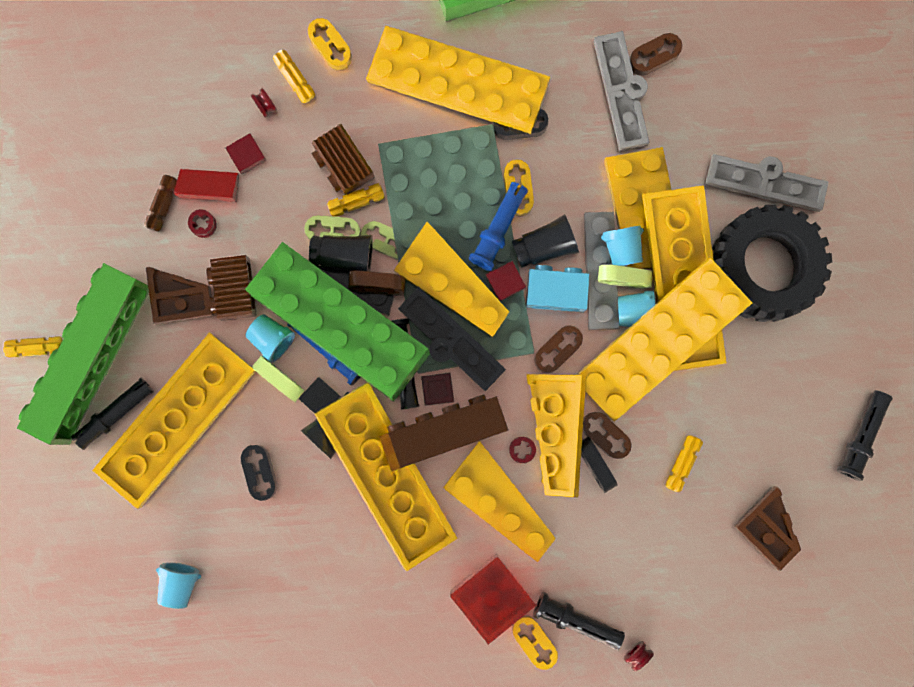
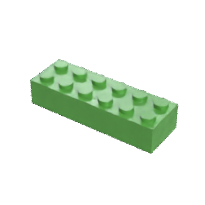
(338, 321)
(83, 356)

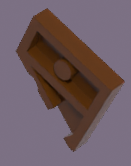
(176, 298)
(770, 530)

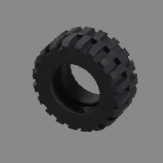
(803, 245)

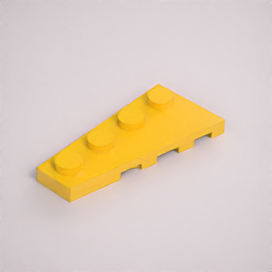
(447, 278)
(559, 421)
(495, 499)

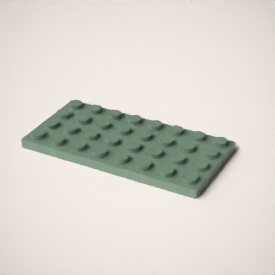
(457, 189)

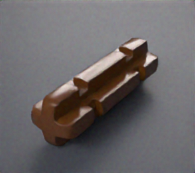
(160, 203)

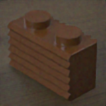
(342, 160)
(229, 281)

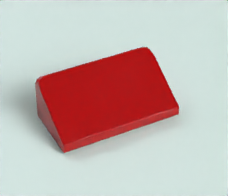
(207, 185)

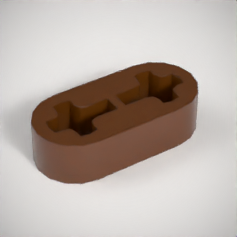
(652, 48)
(376, 283)
(563, 354)
(612, 430)

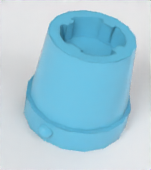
(624, 245)
(634, 307)
(269, 337)
(176, 584)

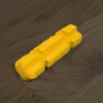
(294, 76)
(355, 200)
(31, 346)
(684, 463)

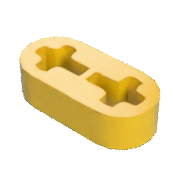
(335, 40)
(525, 181)
(529, 646)

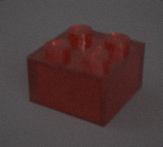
(492, 598)

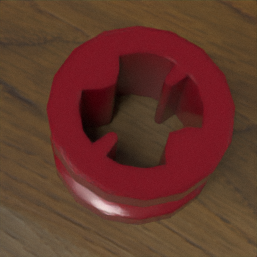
(263, 102)
(201, 232)
(528, 457)
(638, 656)

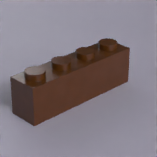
(442, 433)

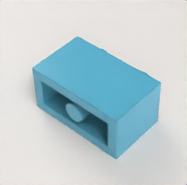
(557, 289)

